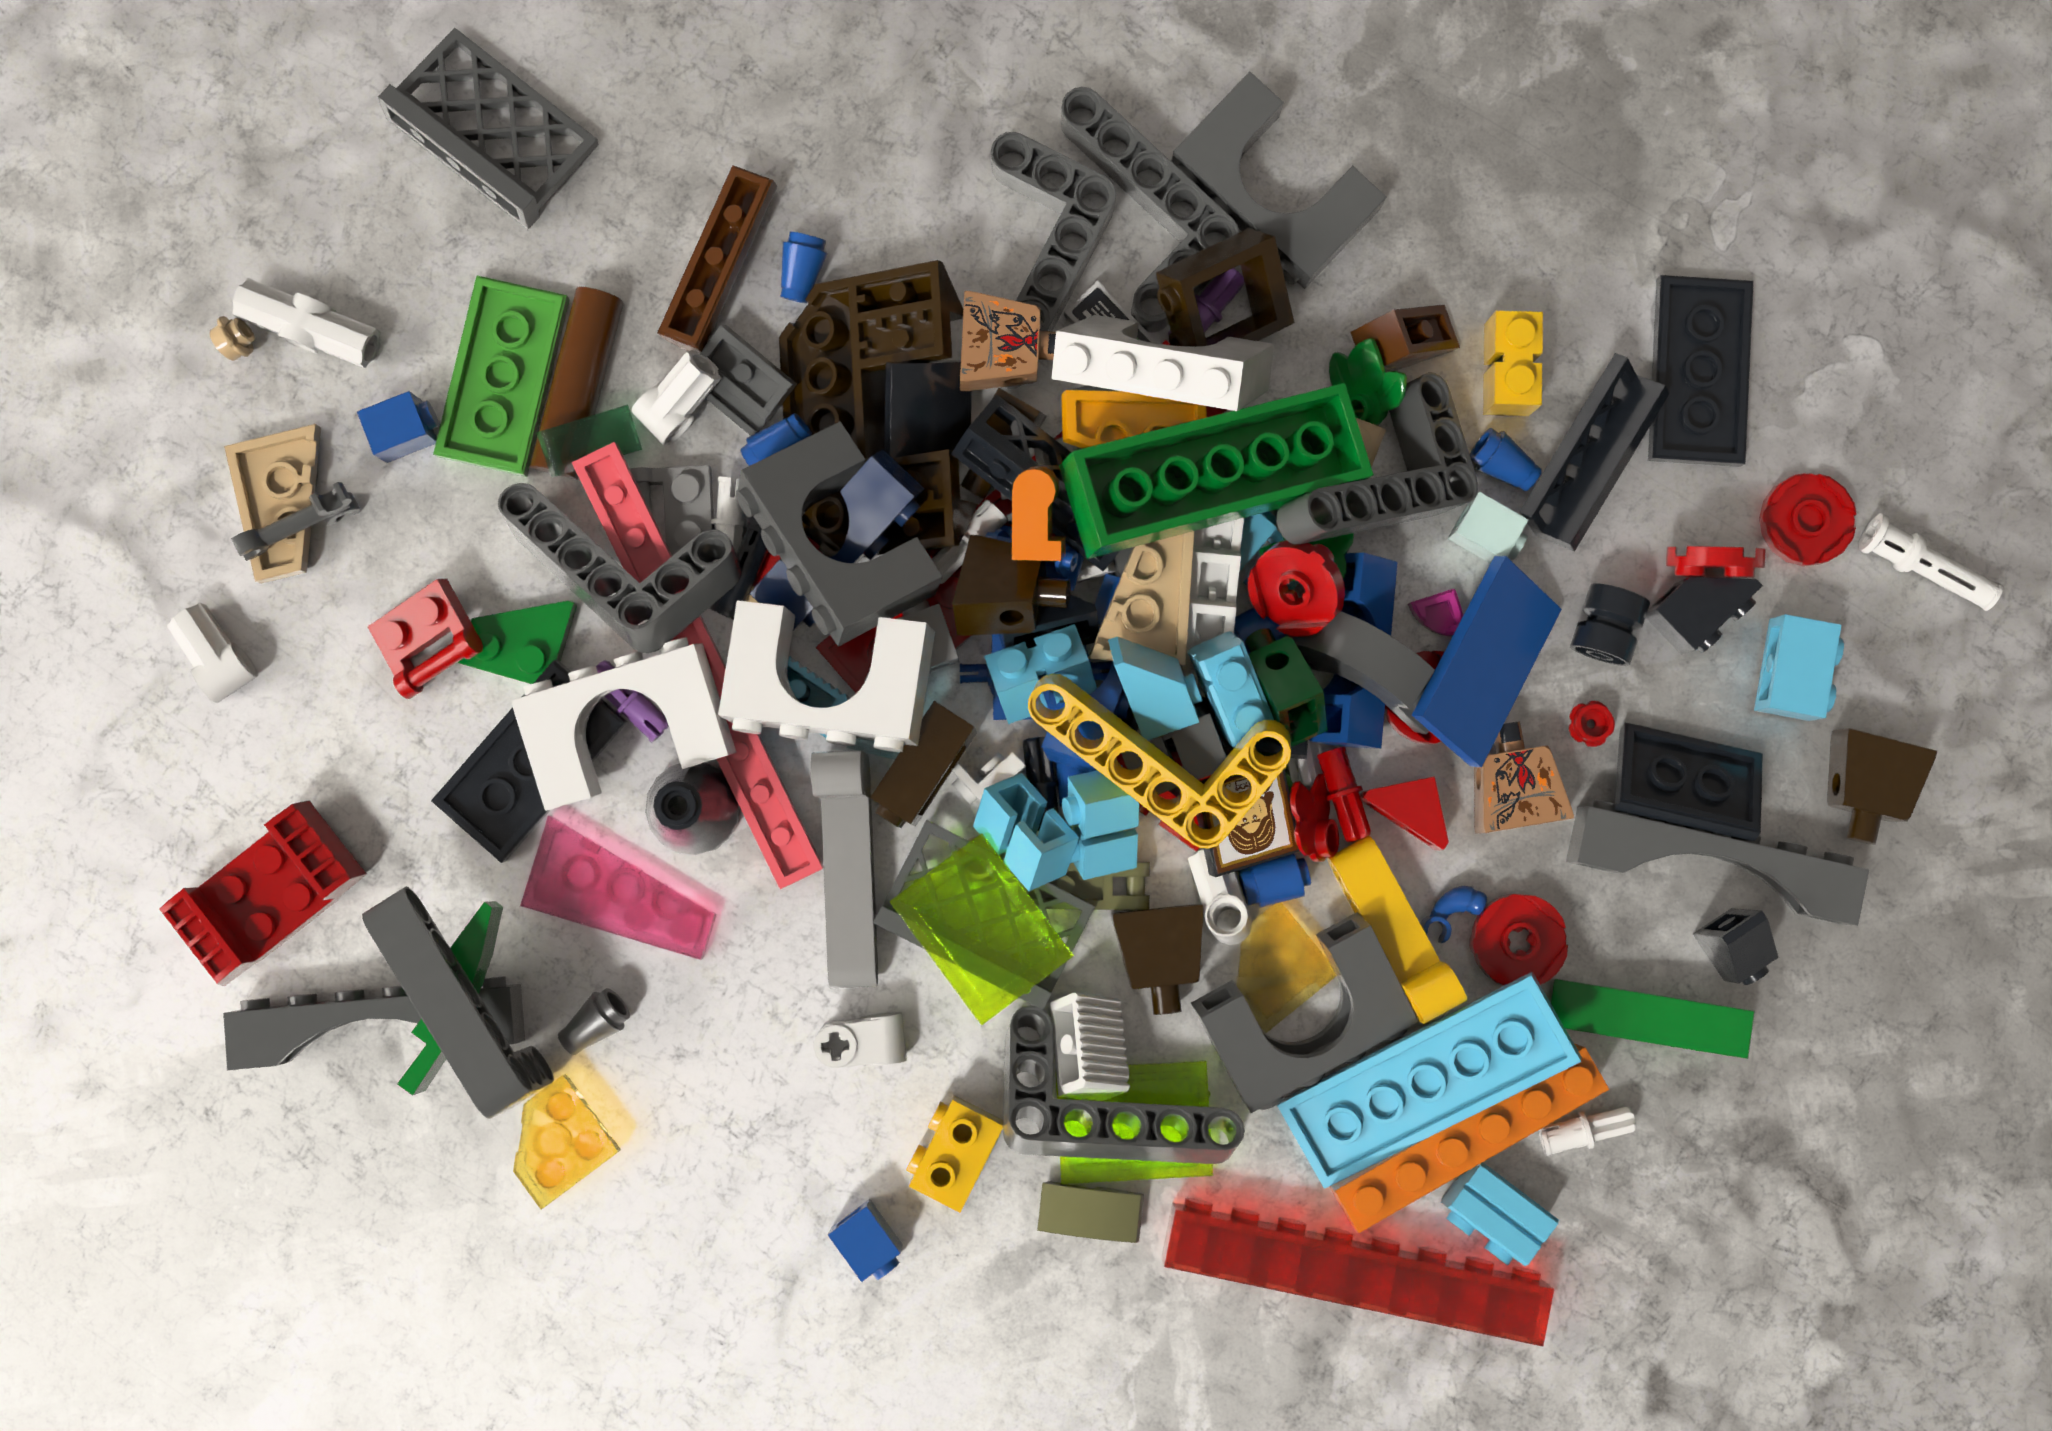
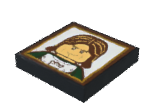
(1259, 836)

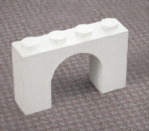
(1109, 356)
(883, 710)
(556, 717)

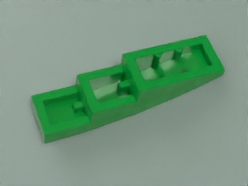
(474, 953)
(1653, 1018)

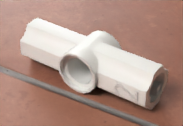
(306, 322)

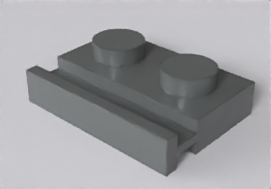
(749, 383)

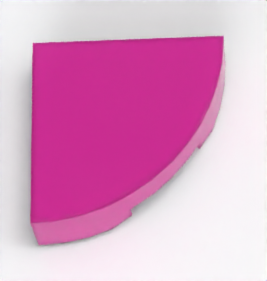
(1438, 612)

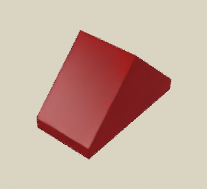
(1413, 808)

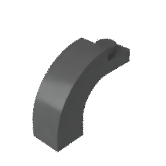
(1370, 660)

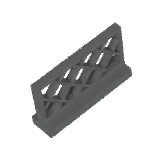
(455, 147)
(891, 921)

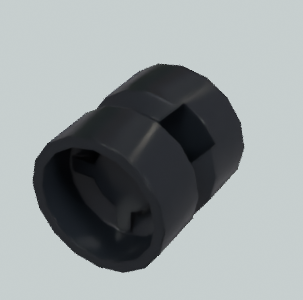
(1610, 624)

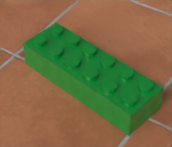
(1213, 469)

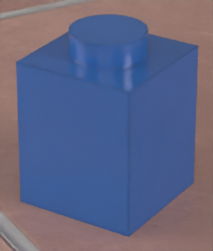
(399, 426)
(867, 1242)

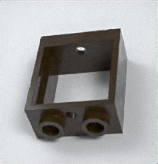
(1263, 280)
(924, 768)

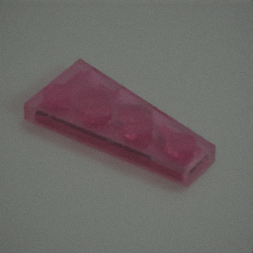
(603, 891)

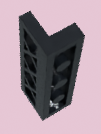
(1593, 454)
(1004, 457)

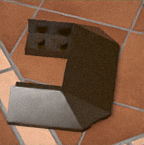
(839, 367)

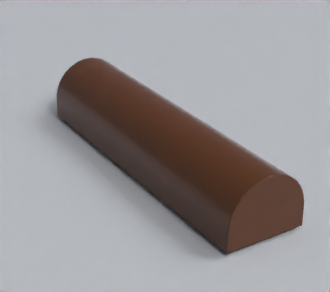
(717, 259)
(580, 363)

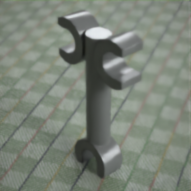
(323, 507)

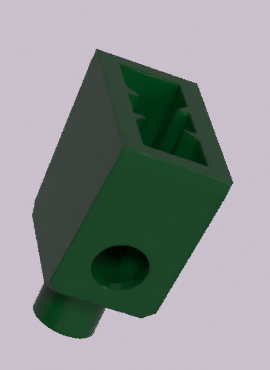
(1288, 685)

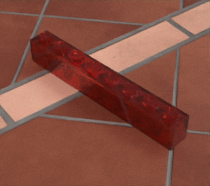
(1356, 1272)

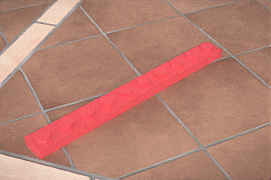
(750, 769)

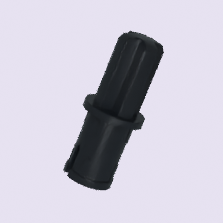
(1040, 772)

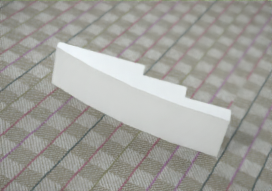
(1213, 585)

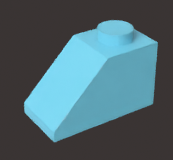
(1155, 688)

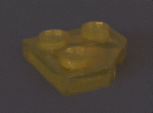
(1279, 966)
(559, 1142)

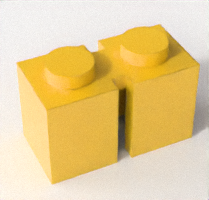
(1515, 383)

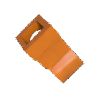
(1032, 516)

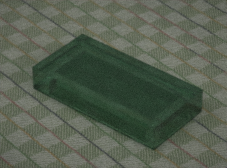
(585, 435)

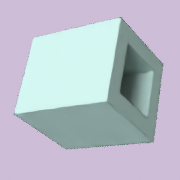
(1489, 529)

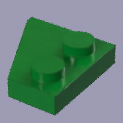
(522, 640)

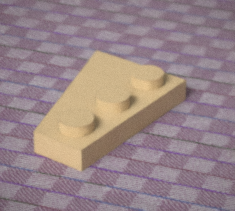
(271, 482)
(1151, 599)

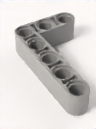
(844, 788)

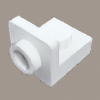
(993, 772)

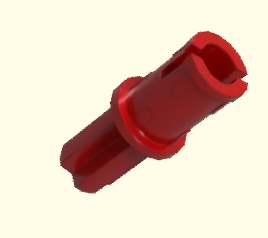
(1344, 793)

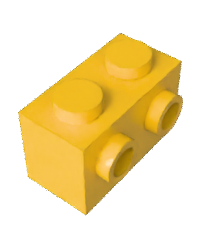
(955, 1153)

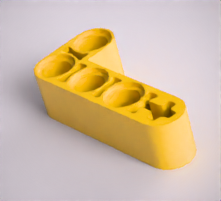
(1378, 898)

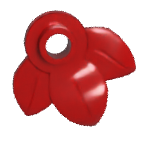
(1314, 831)

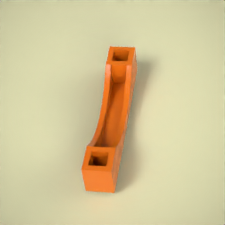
(1448, 1154)

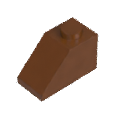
(1410, 335)

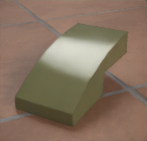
(1090, 1212)

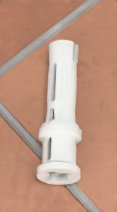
(1908, 556)

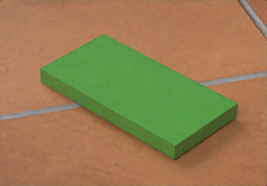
(501, 376)

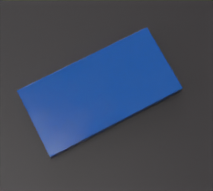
(1487, 661)

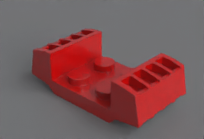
(264, 893)

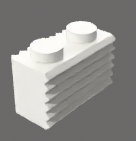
(1089, 1047)

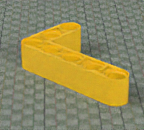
(1158, 767)

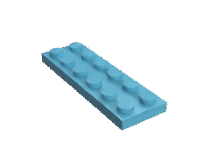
(1429, 1080)

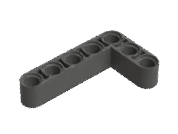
(1154, 199)
(1074, 217)
(1435, 480)
(567, 549)
(452, 1008)
(1099, 1116)

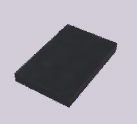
(1689, 781)

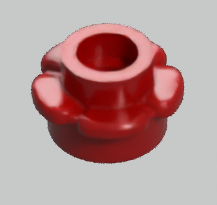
(1600, 715)

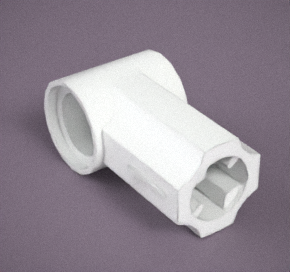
(669, 405)
(217, 663)
(1220, 895)

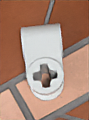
(871, 1039)

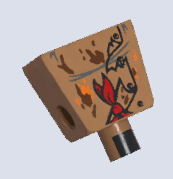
(1001, 342)
(1518, 786)

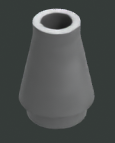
(596, 1020)

